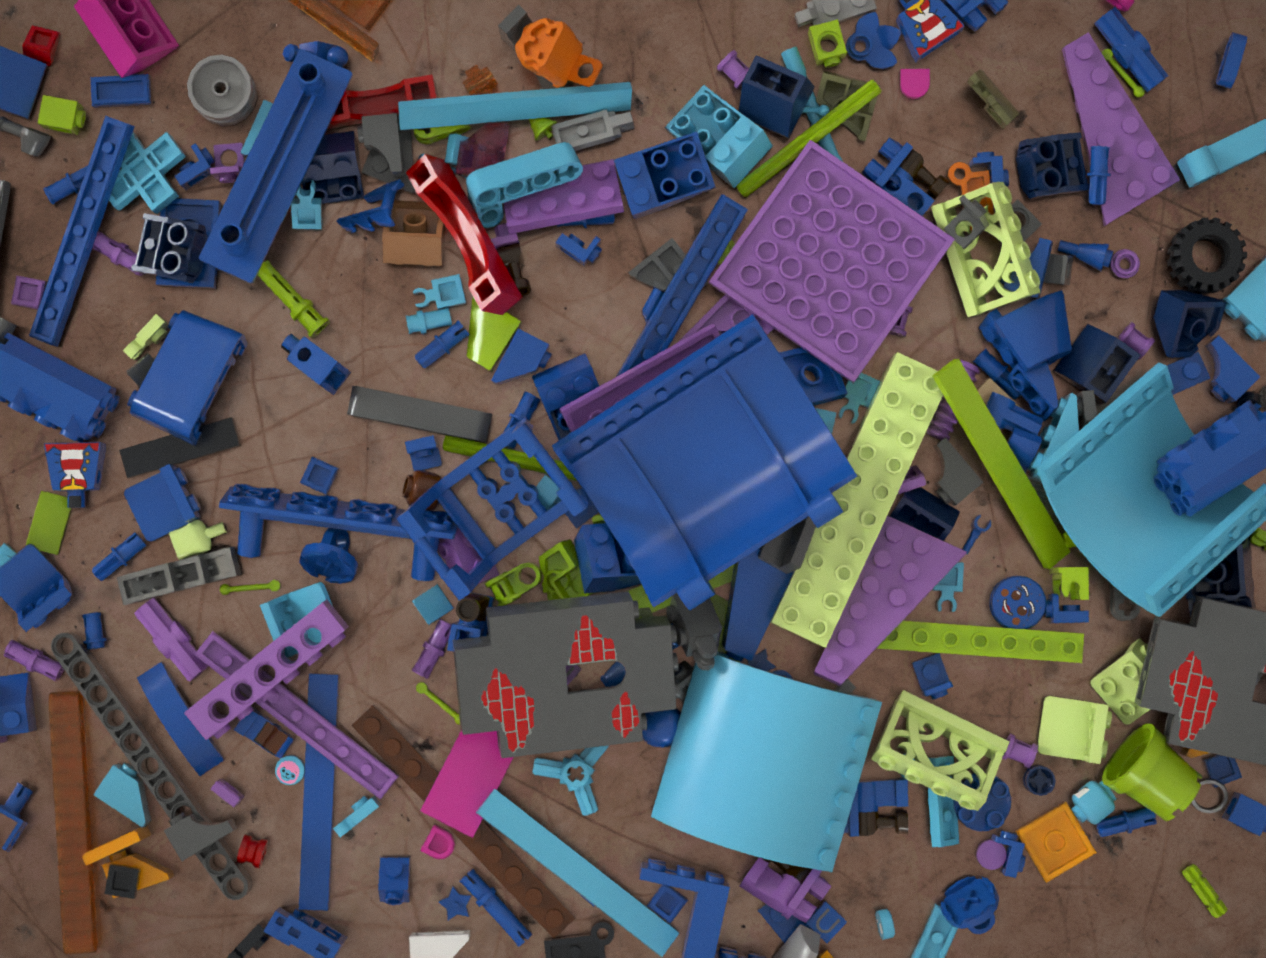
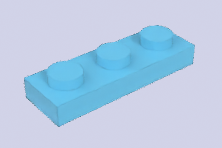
(943, 817)

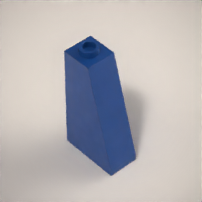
(751, 605)

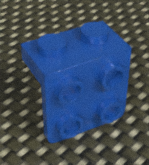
(162, 503)
(33, 587)

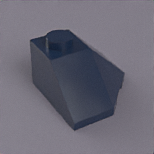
(1185, 320)

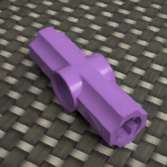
(171, 638)

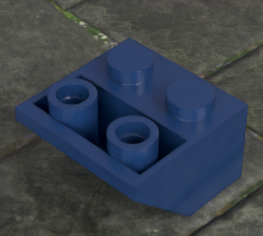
(774, 96)
(336, 169)
(1097, 363)

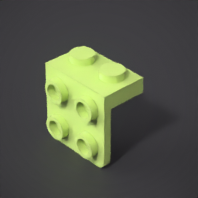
(1120, 681)
(1074, 729)

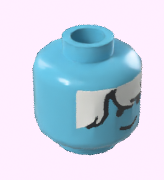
(1093, 802)

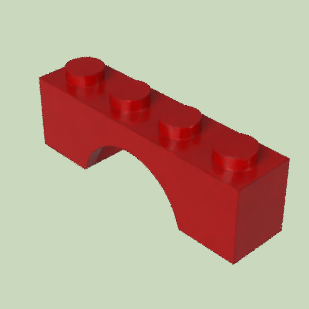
(381, 101)

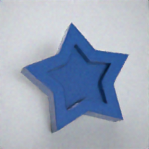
(760, 661)
(456, 903)

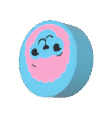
(290, 770)

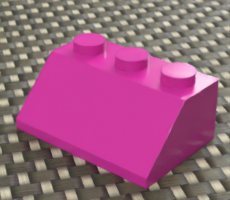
(127, 32)

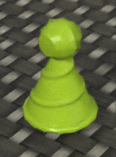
(542, 127)

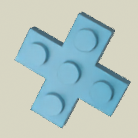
(144, 173)

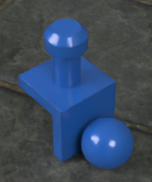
(329, 52)

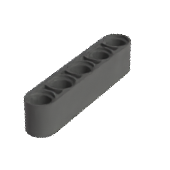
(419, 414)

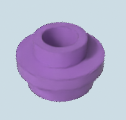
(1131, 257)

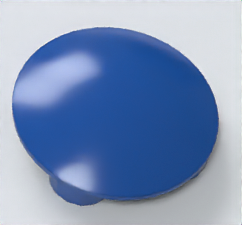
(992, 813)

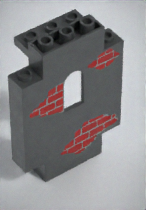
(519, 678)
(1208, 679)

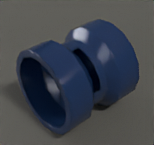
(1042, 783)

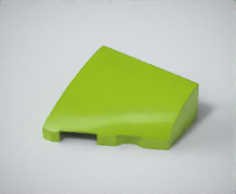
(489, 336)
(561, 572)

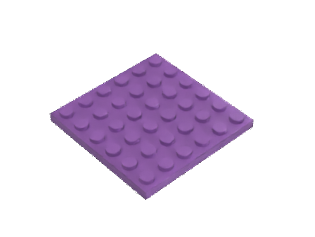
(831, 261)

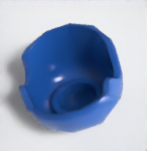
(661, 727)

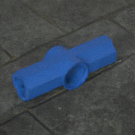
(1131, 49)

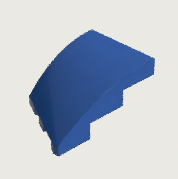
(1037, 331)

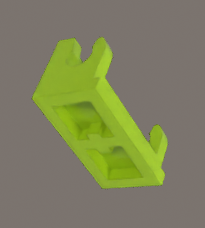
(1073, 582)

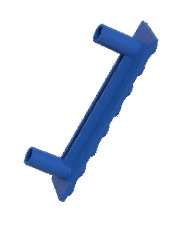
(275, 166)
(328, 512)

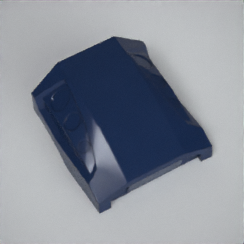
(1051, 165)
(170, 248)

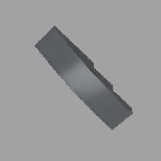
(179, 575)

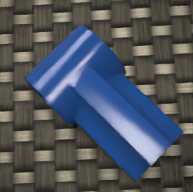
(1009, 415)

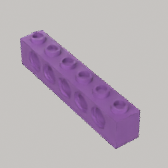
(204, 712)

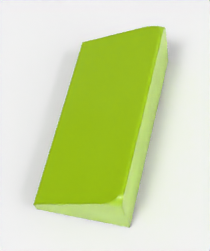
(49, 522)

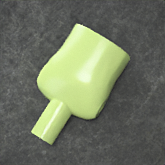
(195, 538)

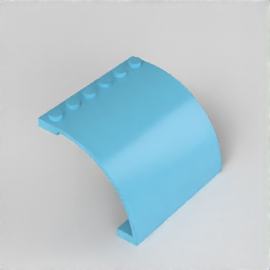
(1118, 516)
(765, 764)

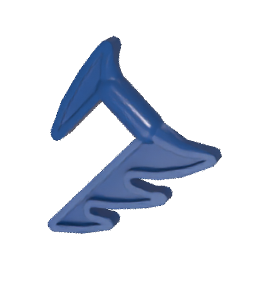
(379, 215)

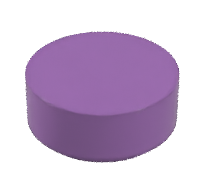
(991, 854)

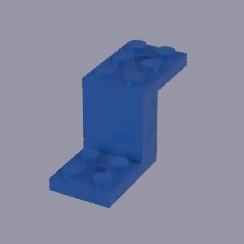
(707, 907)

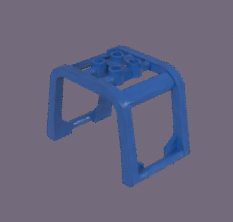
(415, 524)

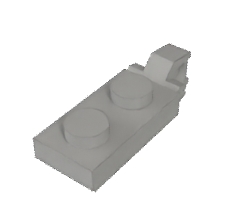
(828, 10)
(592, 129)

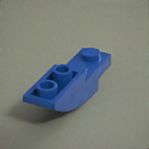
(1035, 385)

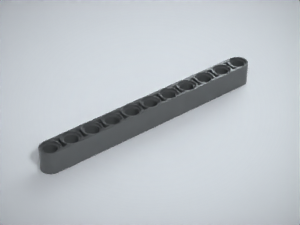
(138, 757)

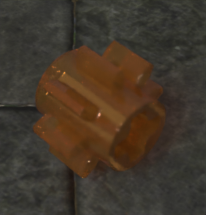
(479, 81)

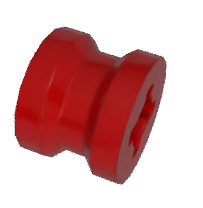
(252, 851)

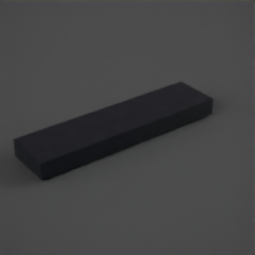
(172, 450)

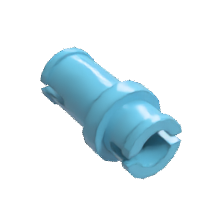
(428, 320)

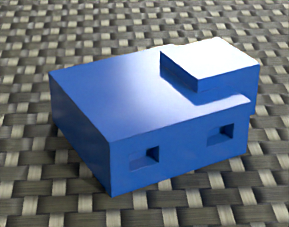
(305, 933)

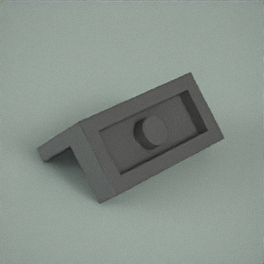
(789, 548)

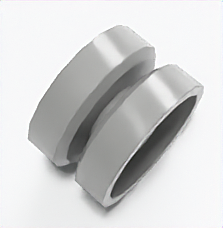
(205, 92)

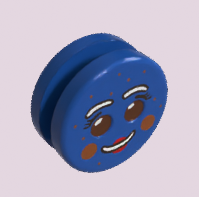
(1017, 602)

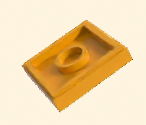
(1055, 841)
(116, 845)

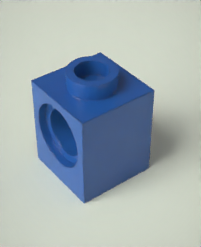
(1246, 814)

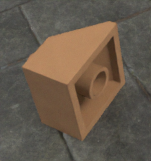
(416, 237)

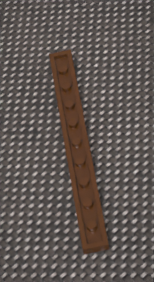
(485, 844)

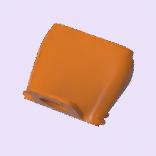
(554, 53)

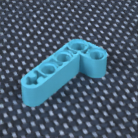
(1224, 154)
(518, 178)

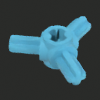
(582, 786)

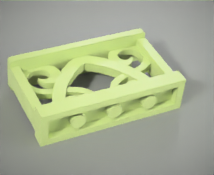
(1013, 247)
(921, 770)

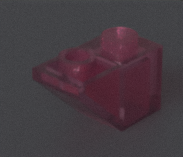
(483, 148)

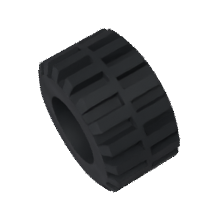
(1228, 245)

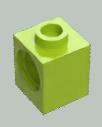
(827, 31)
(61, 115)

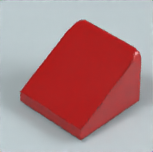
(41, 44)

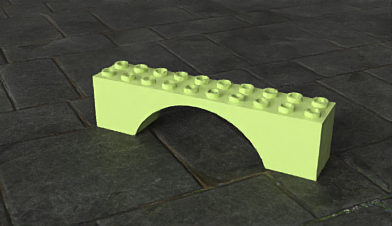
(881, 459)

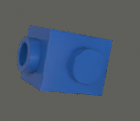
(993, 164)
(1014, 860)
(394, 880)

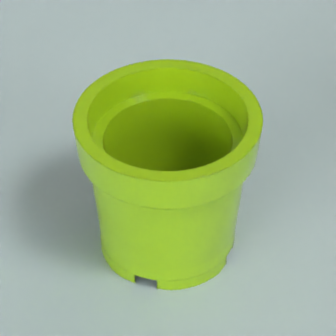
(1152, 773)

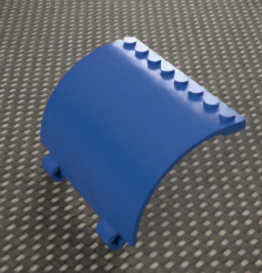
(708, 464)

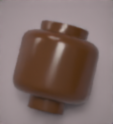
(417, 484)

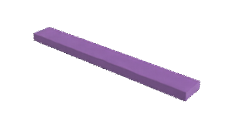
(303, 720)

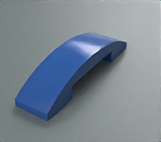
(170, 708)

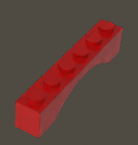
(487, 273)

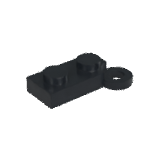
(580, 946)

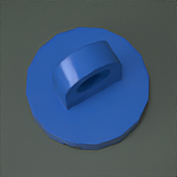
(330, 558)
(971, 904)

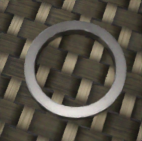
(1221, 805)

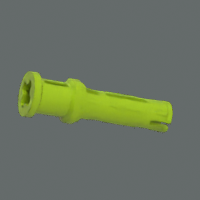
(300, 308)

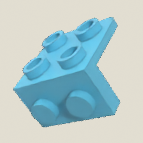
(292, 607)

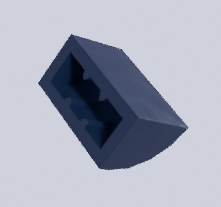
(925, 512)

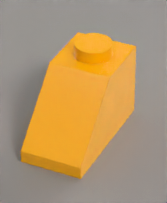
(150, 873)

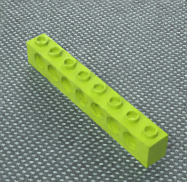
(986, 641)

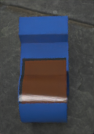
(265, 733)

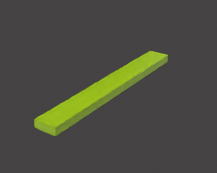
(1001, 463)

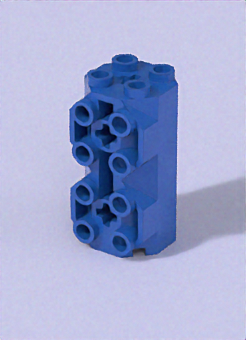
(53, 390)
(1214, 460)

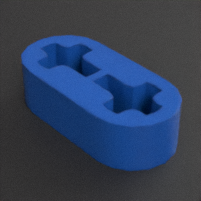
(1231, 60)

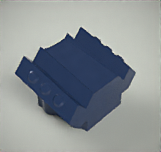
(1229, 580)

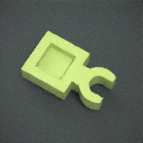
(151, 333)

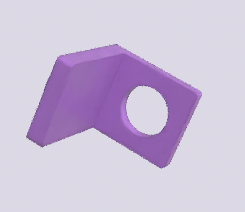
(227, 174)

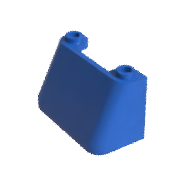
(186, 375)

